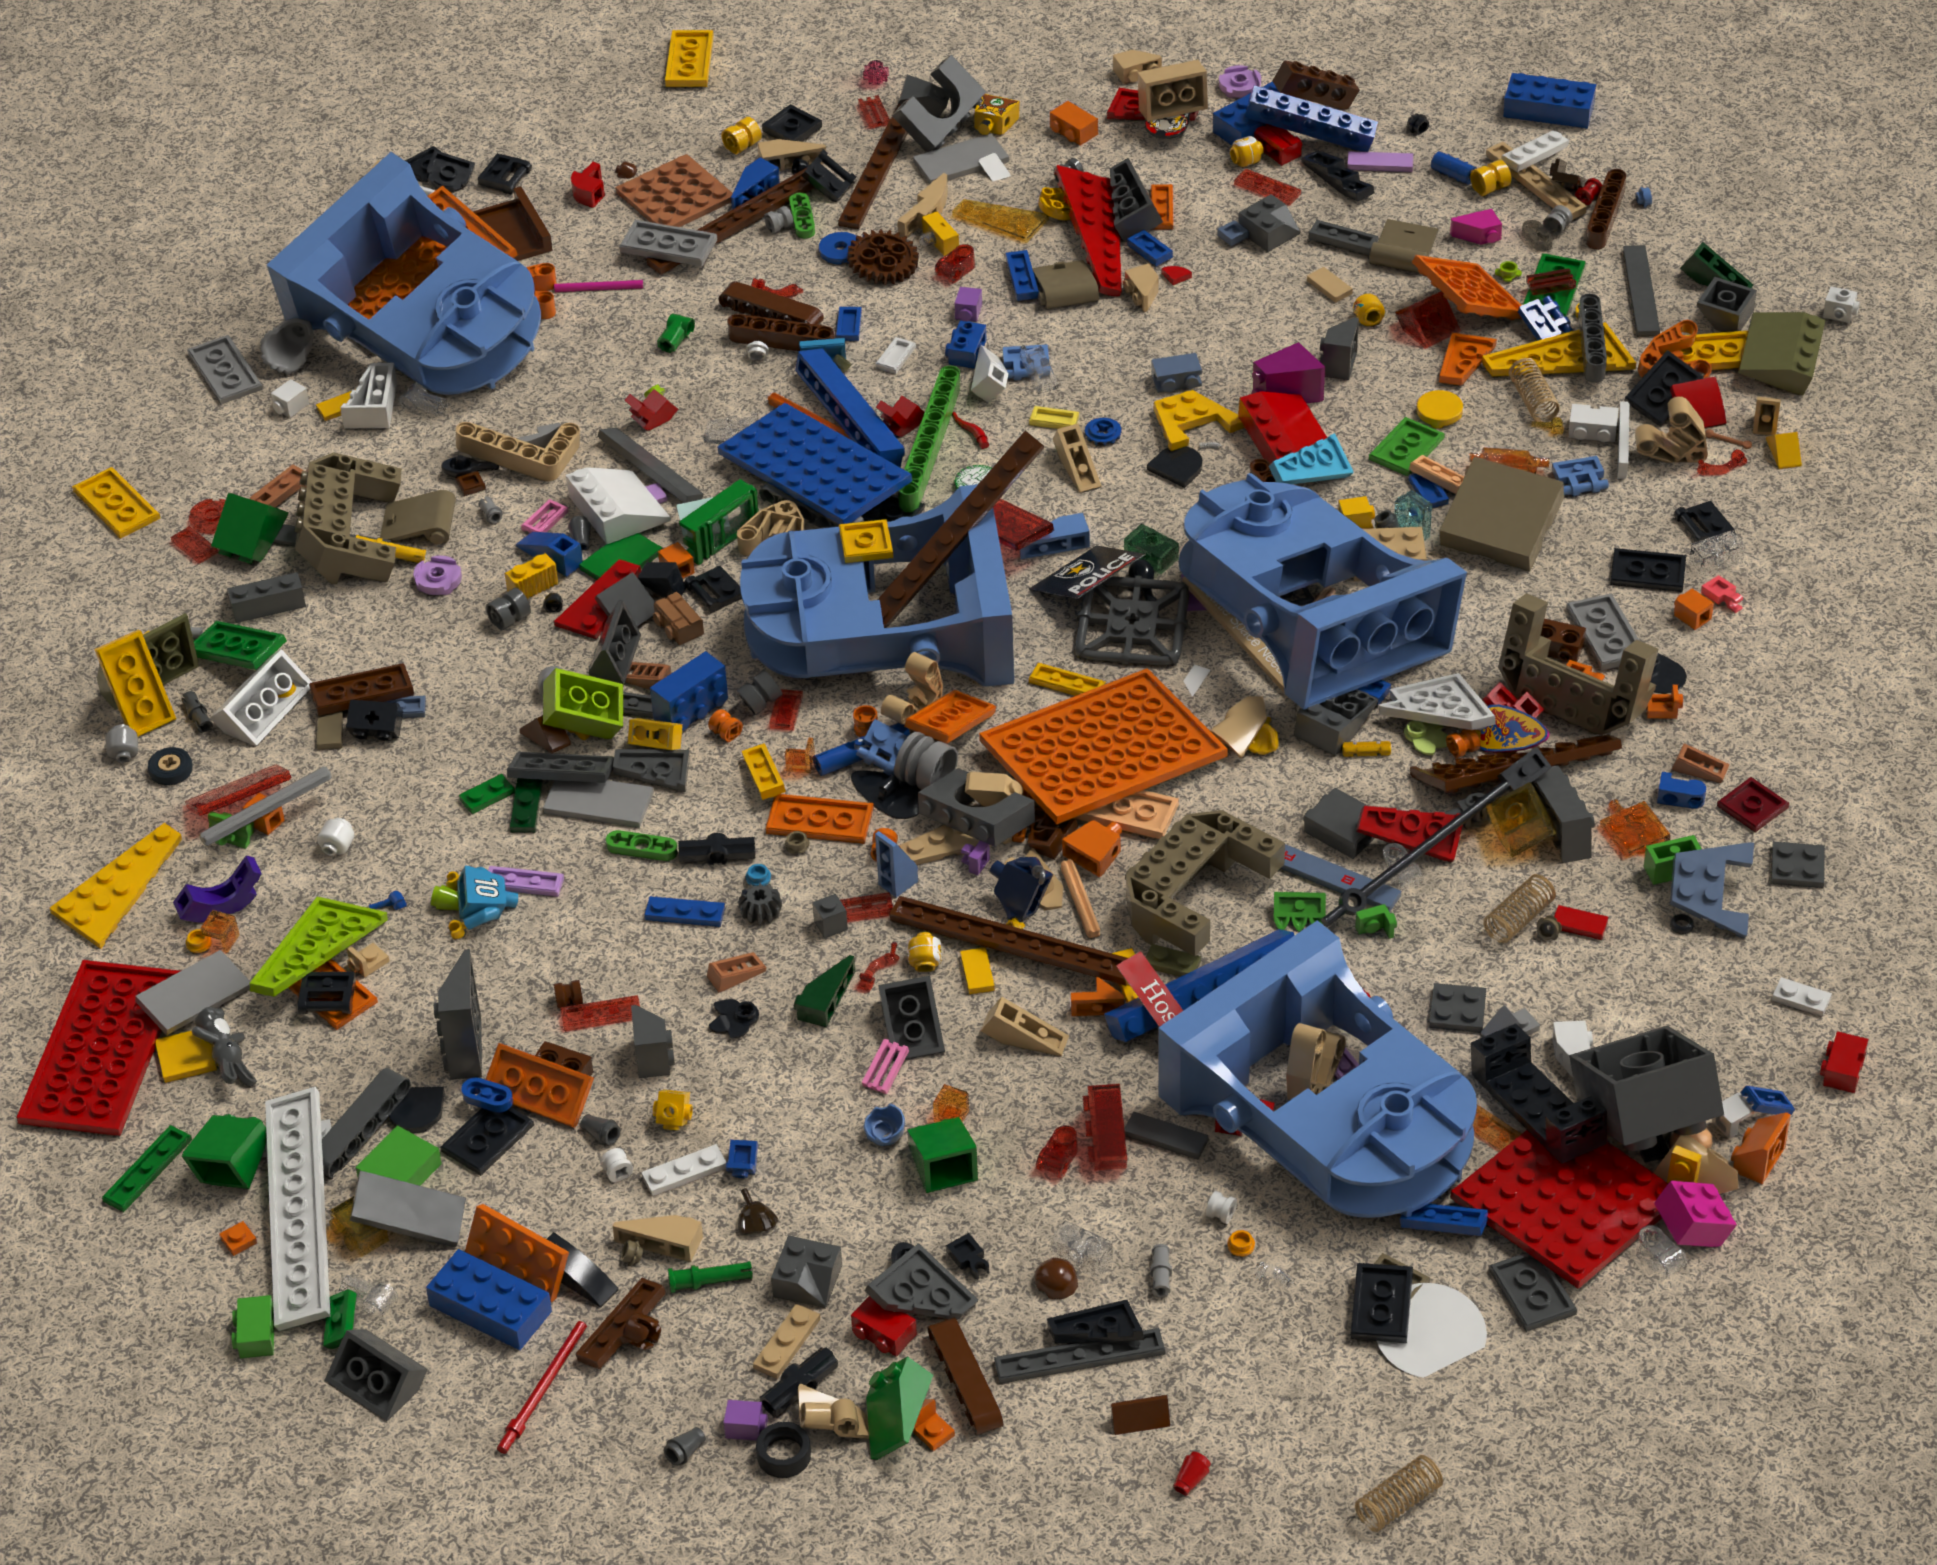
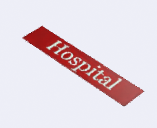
(1149, 988)

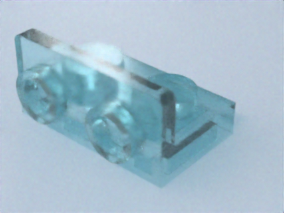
(1414, 511)

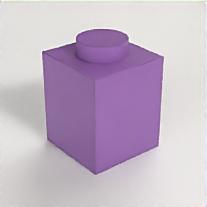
(968, 304)
(744, 1420)

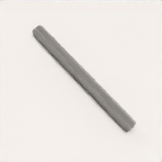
(265, 806)

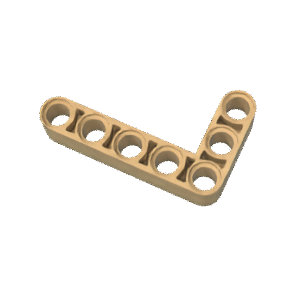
(517, 454)

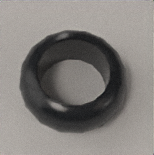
(1682, 929)

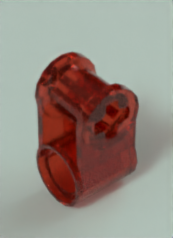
(956, 263)
(1059, 1151)

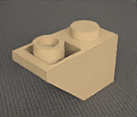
(1132, 61)
(1142, 284)

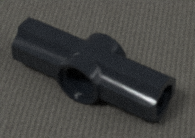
(717, 849)
(807, 1373)

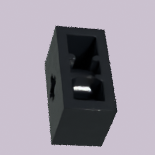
(363, 713)

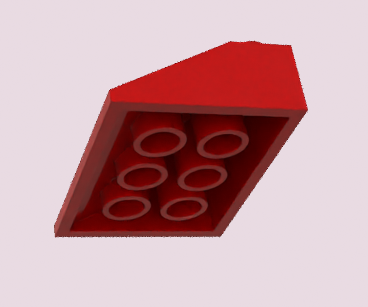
(1279, 423)

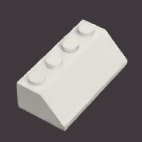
(255, 705)

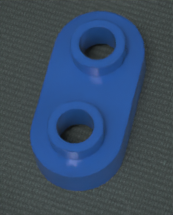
(490, 1094)

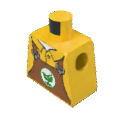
(996, 114)

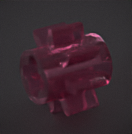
(875, 72)

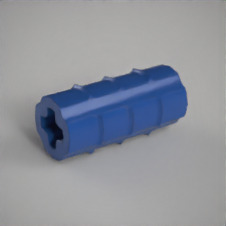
(1452, 167)

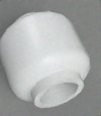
(335, 836)

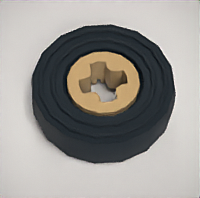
(180, 767)

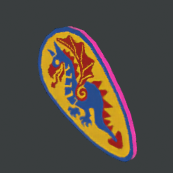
(1512, 731)

